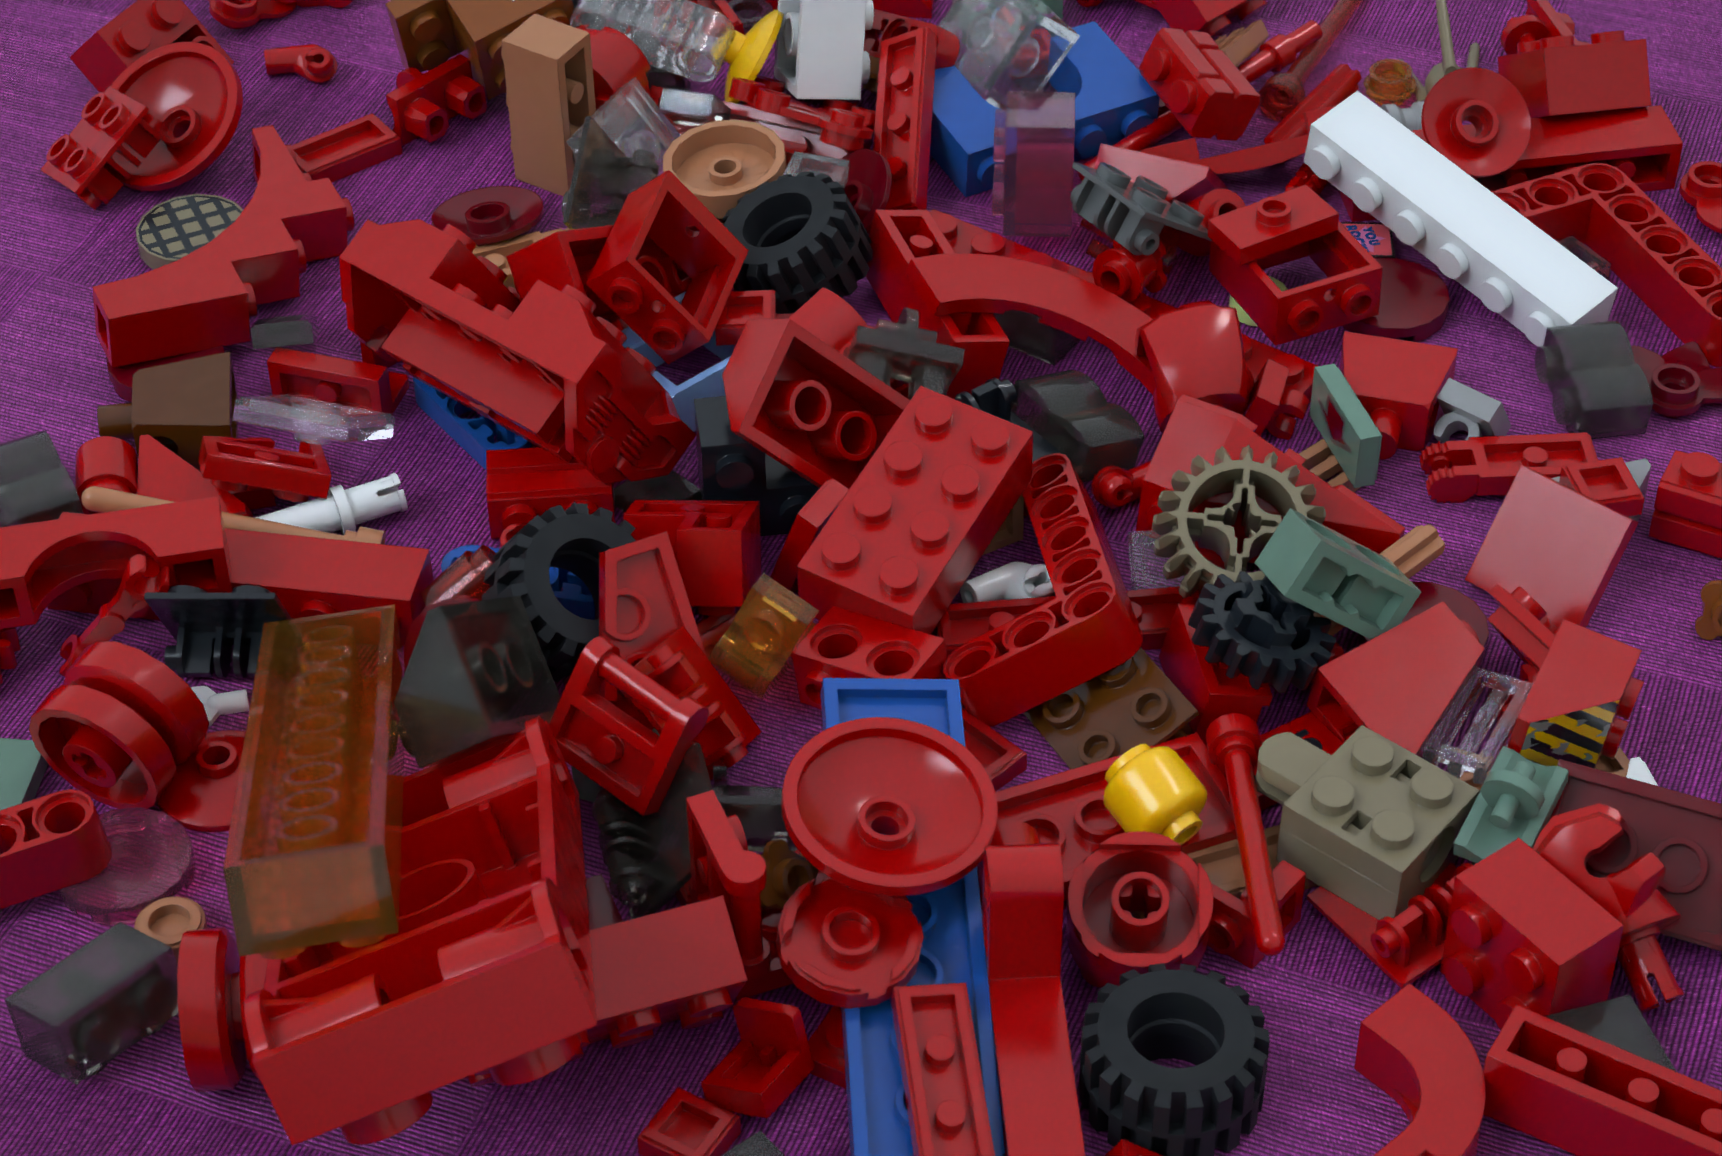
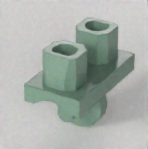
(1510, 805)

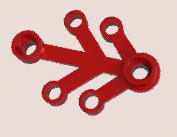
(841, 120)

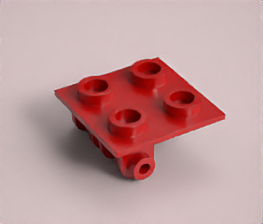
(105, 124)
(688, 673)
(1399, 945)

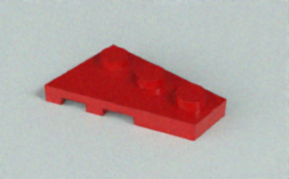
(641, 605)

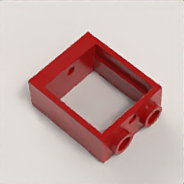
(707, 256)
(1307, 308)

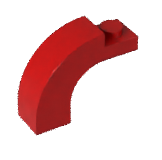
(1429, 1070)

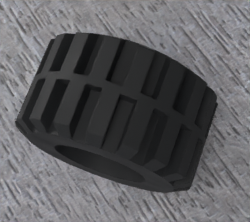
(799, 239)
(564, 541)
(1181, 1019)

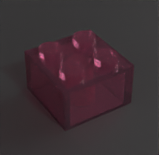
(1038, 152)

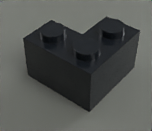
(741, 472)

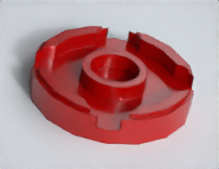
(848, 943)

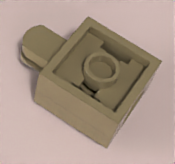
(1366, 818)

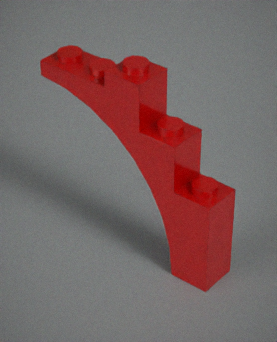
(253, 262)

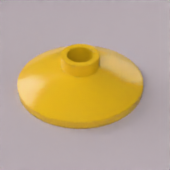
(750, 51)

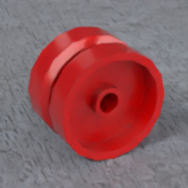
(119, 725)
(211, 1007)

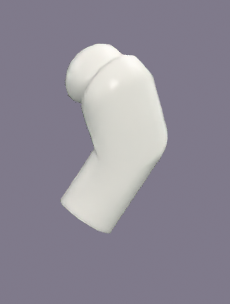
(1009, 582)

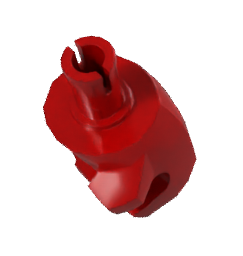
(1196, 354)
(1627, 894)

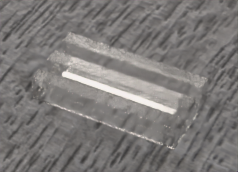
(1464, 757)

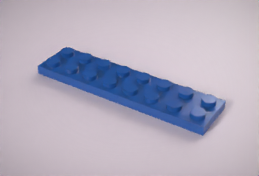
(950, 947)

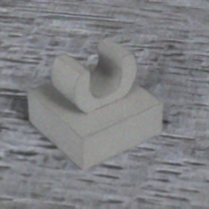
(1469, 411)

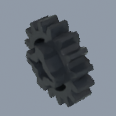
(1260, 632)

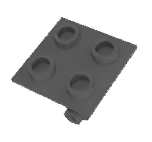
(1130, 210)

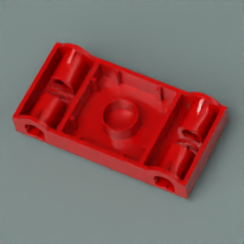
(483, 961)

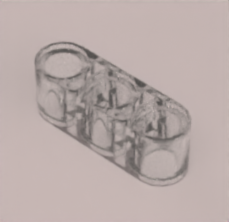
(669, 32)

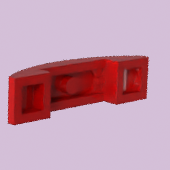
(1244, 159)

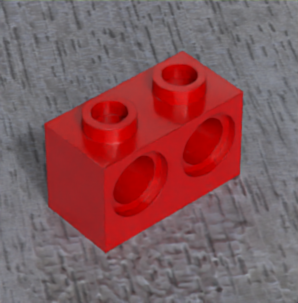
(863, 647)

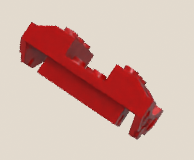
(525, 364)

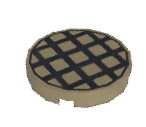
(182, 226)

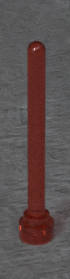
(1286, 90)

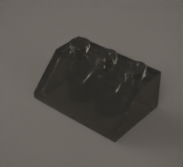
(472, 680)

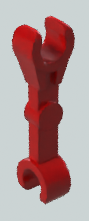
(116, 612)

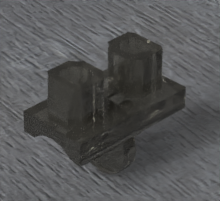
(905, 354)

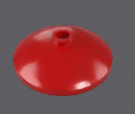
(198, 102)
(895, 782)

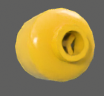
(1155, 793)

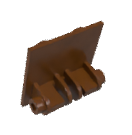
(1114, 713)

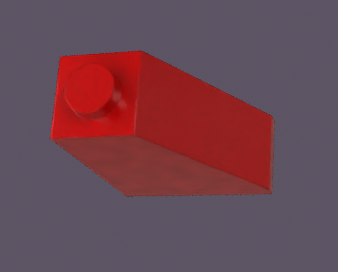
(1399, 679)

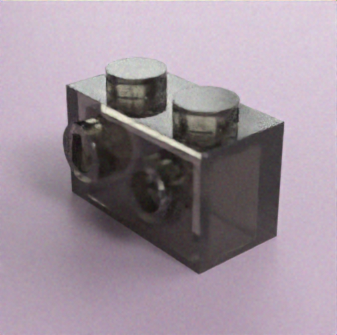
(96, 1002)

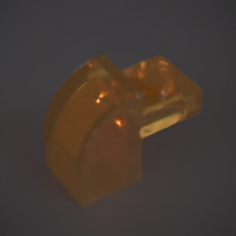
(763, 637)

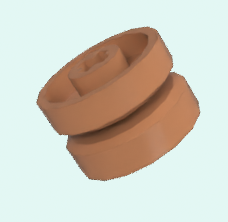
(725, 161)

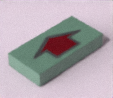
(1345, 425)

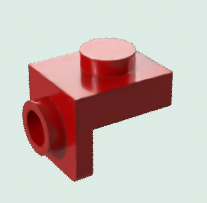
(766, 1061)

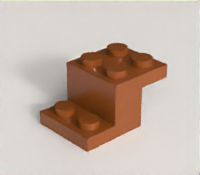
(439, 29)

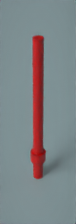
(1272, 57)

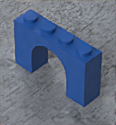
(1109, 106)

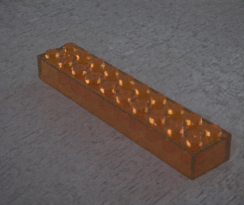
(319, 787)

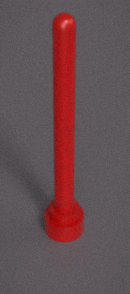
(1234, 746)

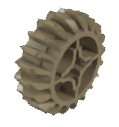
(1214, 527)

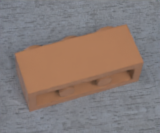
(547, 98)

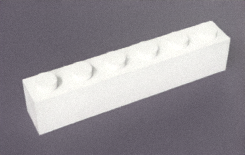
(1455, 221)

